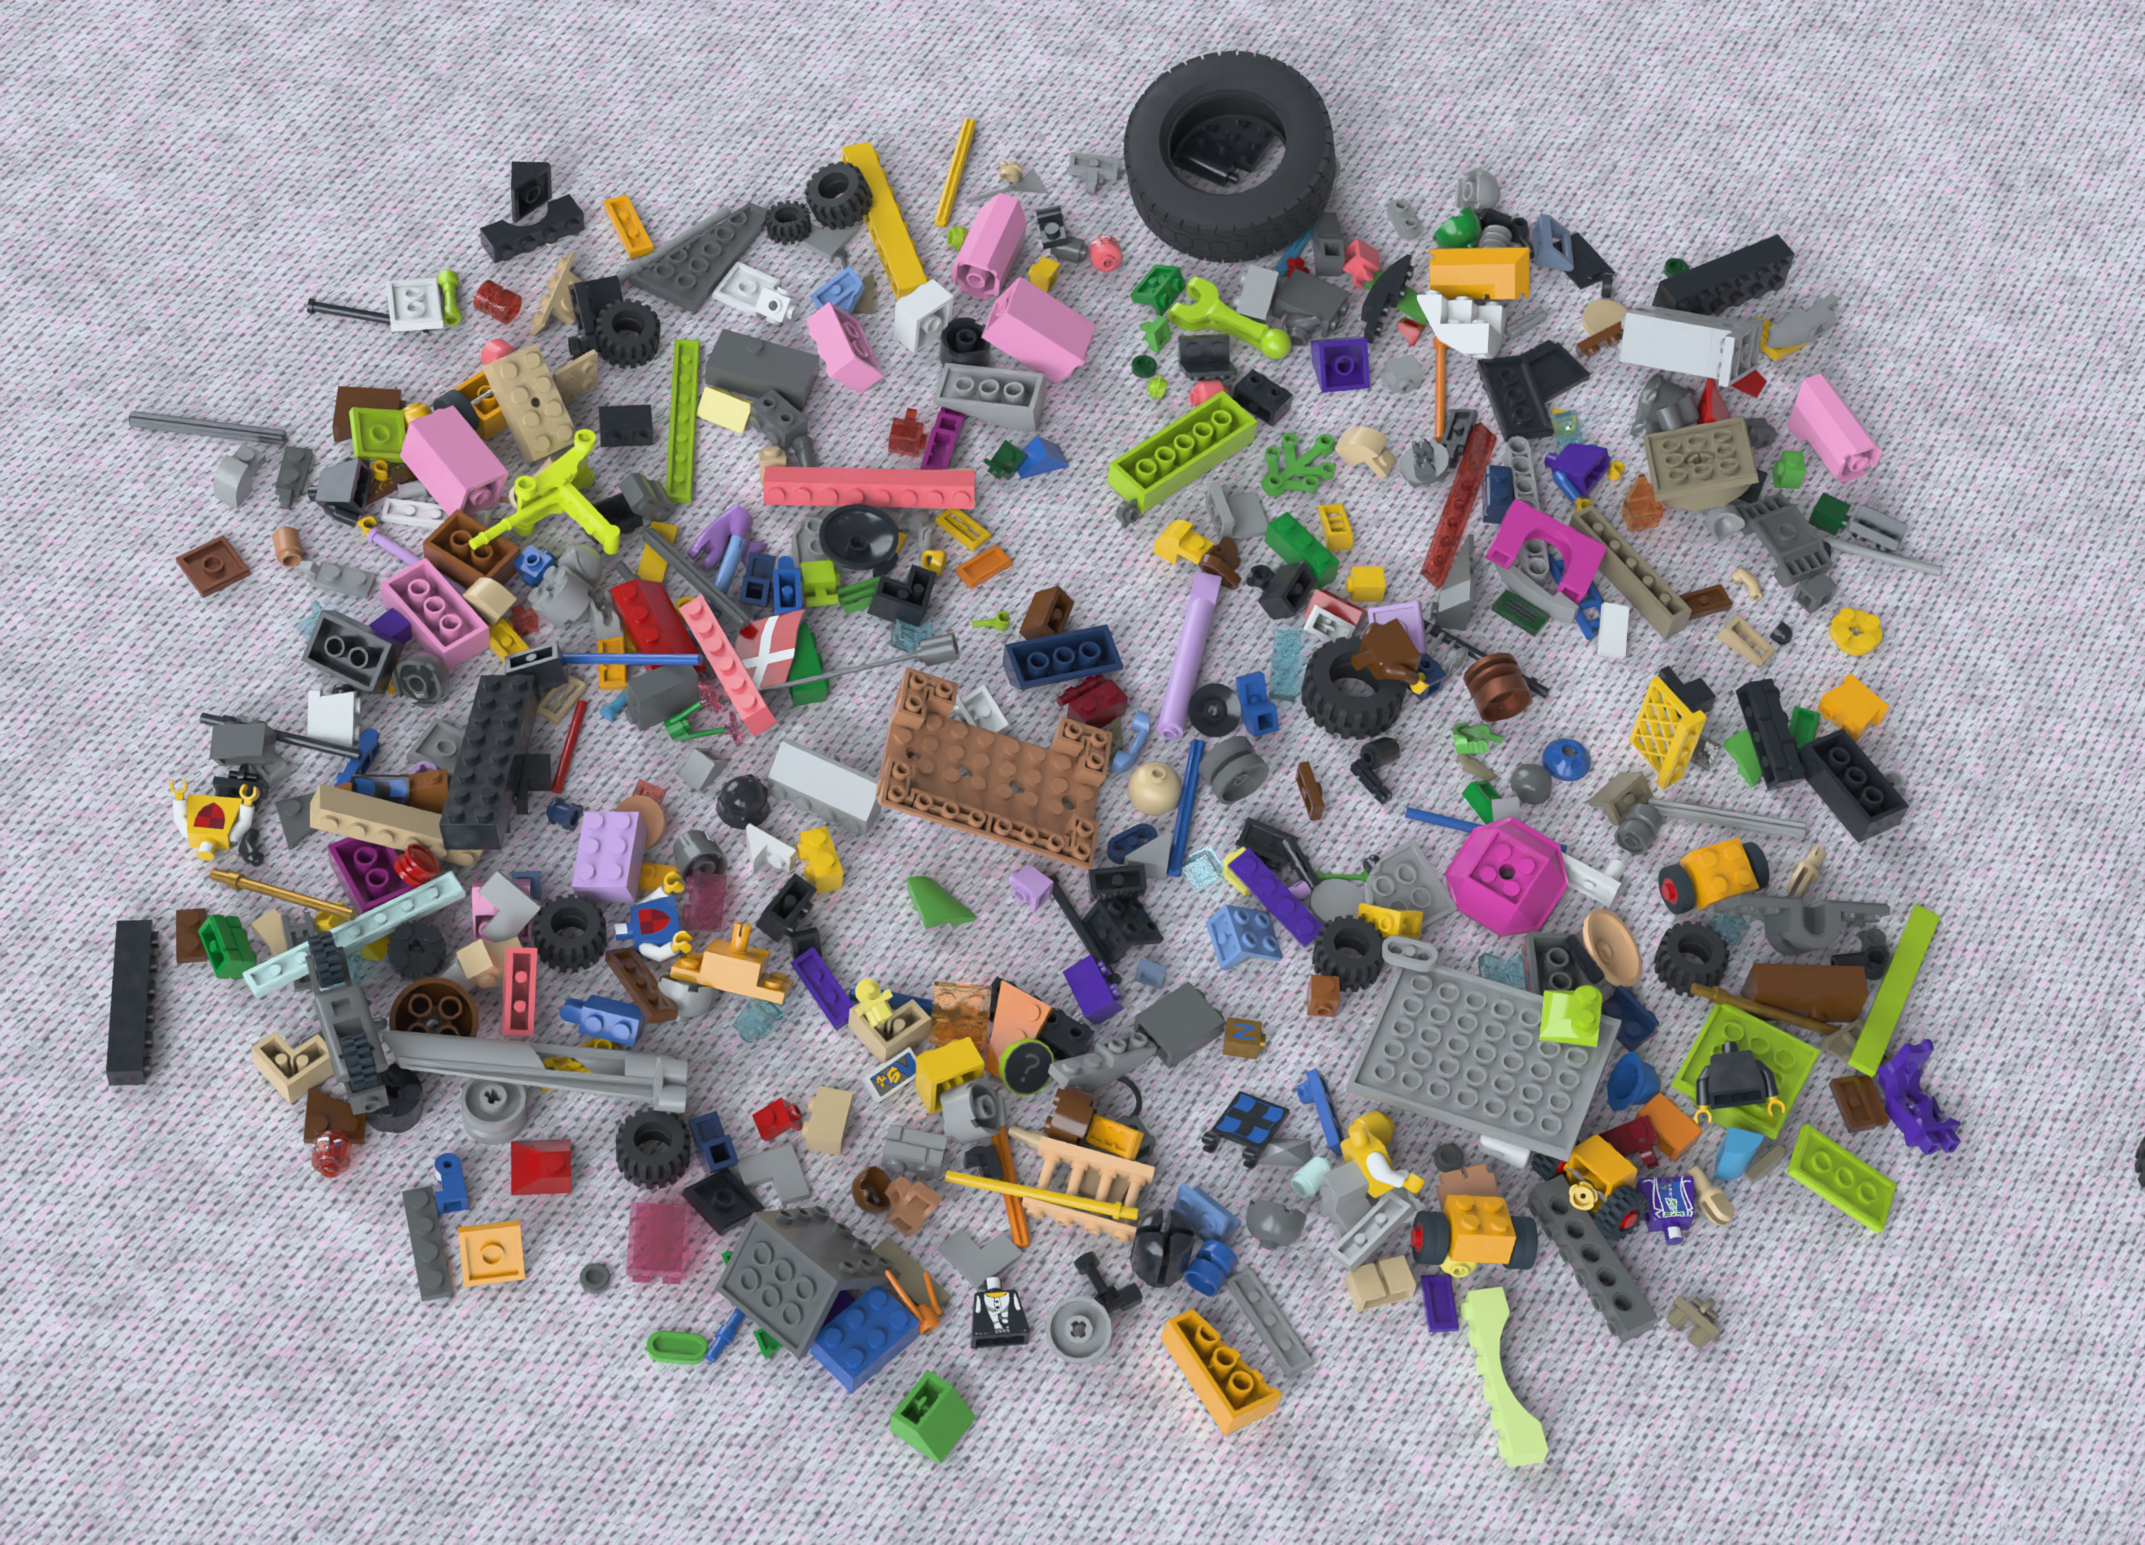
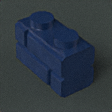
(1496, 493)

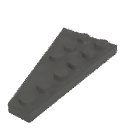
(702, 262)

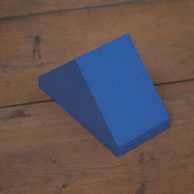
(1041, 458)

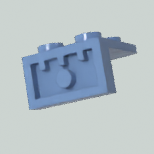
(1242, 933)
(1205, 1214)

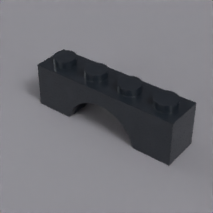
(506, 240)

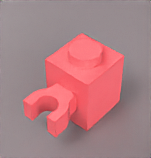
(1361, 262)

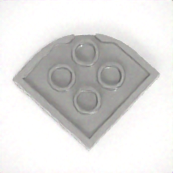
(806, 539)
(1408, 882)

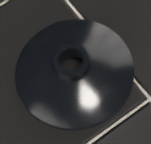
(1227, 710)

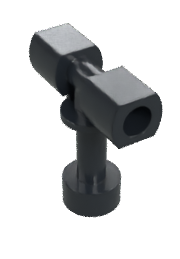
(1107, 1296)

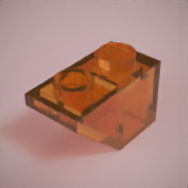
(1640, 508)

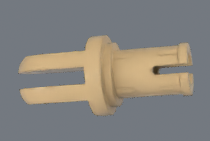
(1806, 871)
(1711, 1198)

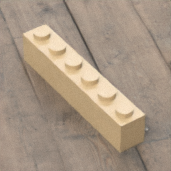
(382, 823)

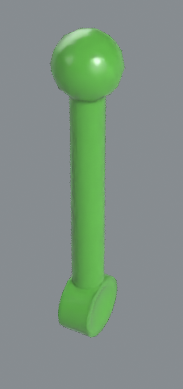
(1363, 876)

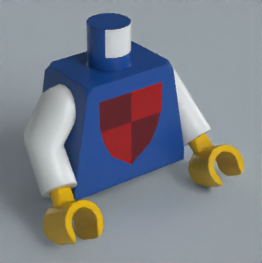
(656, 923)

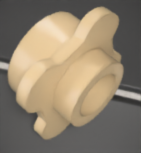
(1010, 171)

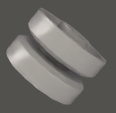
(493, 1110)
(1083, 1312)

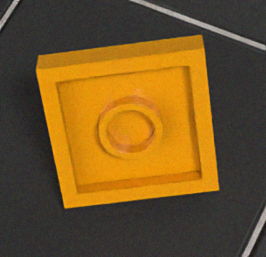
(491, 1253)

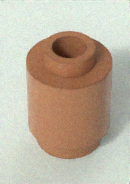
(288, 546)

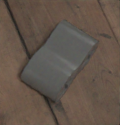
(1677, 413)

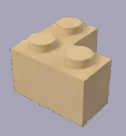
(902, 1030)
(292, 1070)

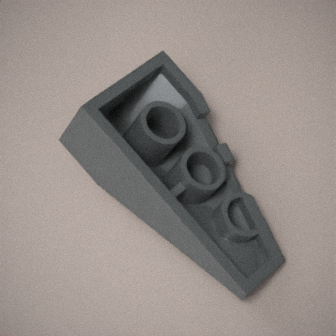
(1457, 592)

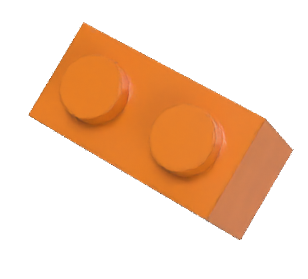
(1673, 1127)

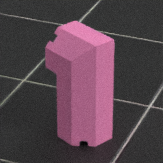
(990, 247)
(1832, 429)

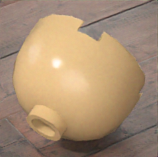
(1154, 788)

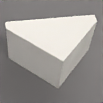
(1327, 626)

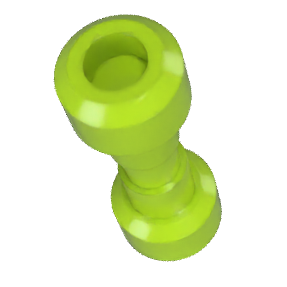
(451, 313)

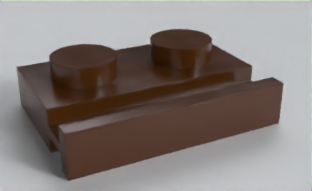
(1858, 1103)

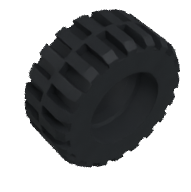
(1343, 712)

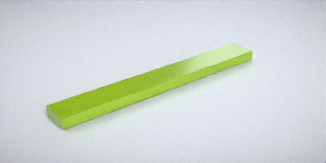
(682, 421)
(1893, 990)

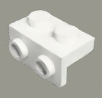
(982, 711)

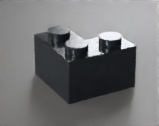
(903, 600)

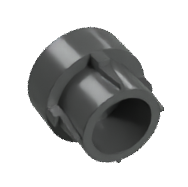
(698, 852)

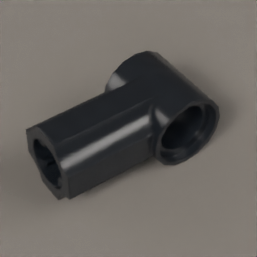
(1872, 954)

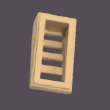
(1734, 641)

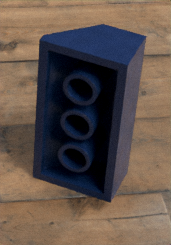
(1061, 657)

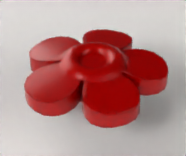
(1296, 263)

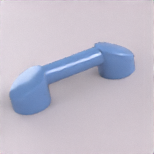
(1124, 761)

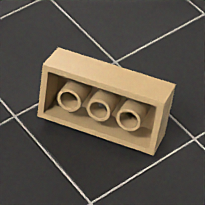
(516, 382)

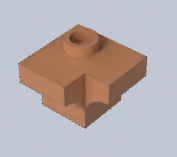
(910, 1204)

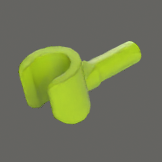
(998, 623)

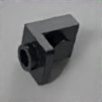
(986, 1160)

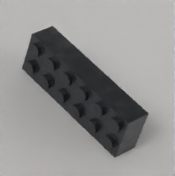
(1728, 279)

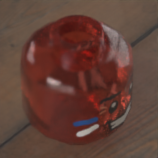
(331, 1154)

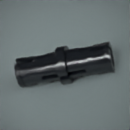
(1299, 861)

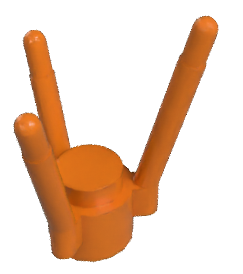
(925, 1315)

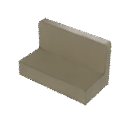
(1621, 794)

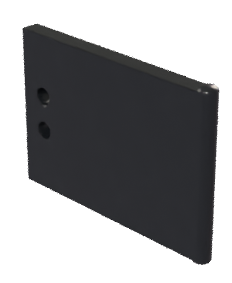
(1586, 262)

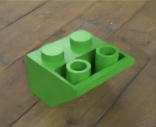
(932, 1417)

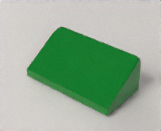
(1479, 797)

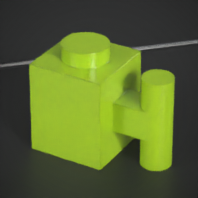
(819, 583)

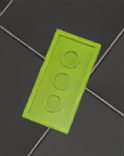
(1841, 1178)

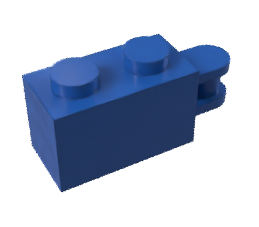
(786, 587)
(605, 1019)

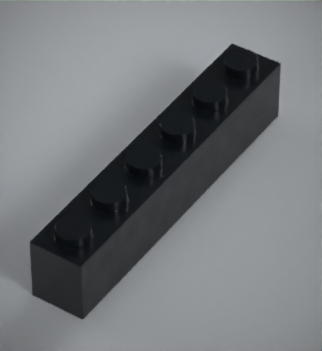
(131, 1003)

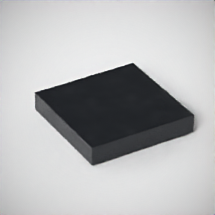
(722, 1201)

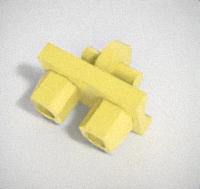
(873, 1003)

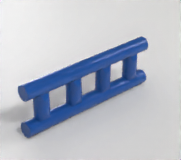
(1594, 601)

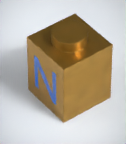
(1243, 1038)

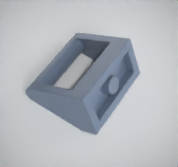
(1544, 252)

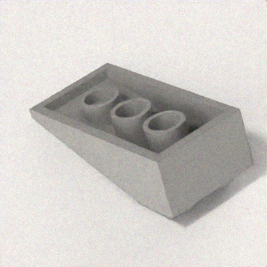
(993, 394)

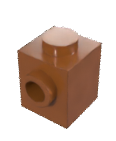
(1323, 995)

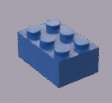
(865, 1337)

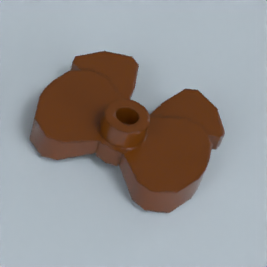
(1227, 551)

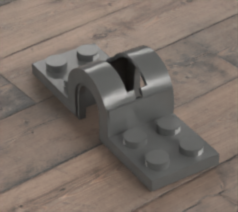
(1803, 926)

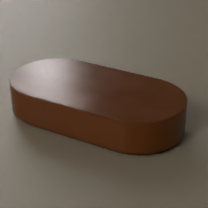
(1215, 566)

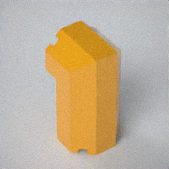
(1480, 271)

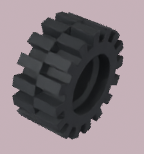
(788, 232)

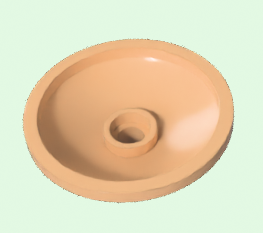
(1612, 948)

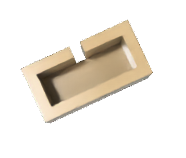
(828, 1120)
(1380, 1283)

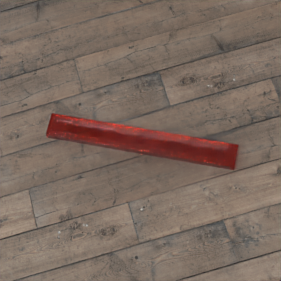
(1458, 505)

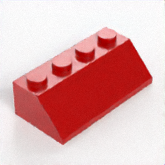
(652, 620)

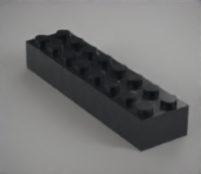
(490, 763)

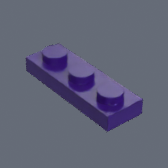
(823, 987)

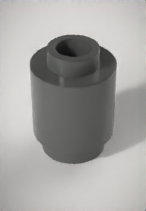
(1073, 251)

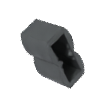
(647, 497)

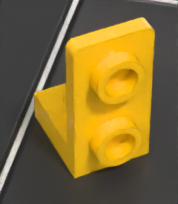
(1393, 922)

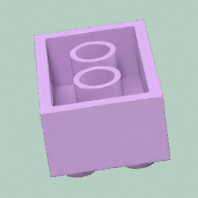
(610, 856)

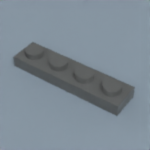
(427, 1243)

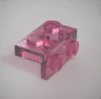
(704, 902)

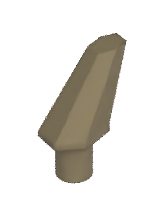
(1475, 767)

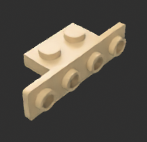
(557, 299)

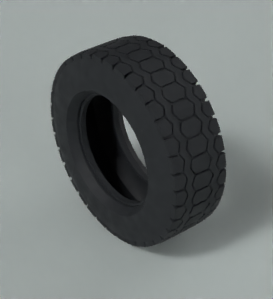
(1216, 92)

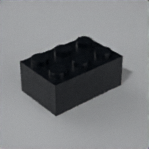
(353, 652)

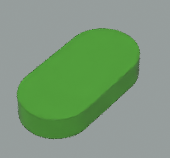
(677, 1347)

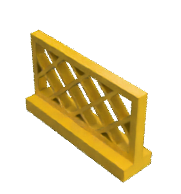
(1680, 745)

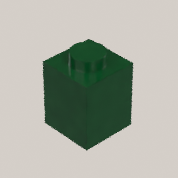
(1830, 514)

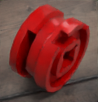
(416, 865)

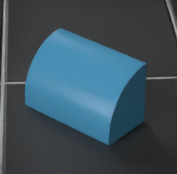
(1736, 1153)

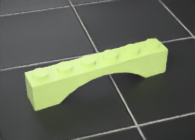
(1520, 1433)

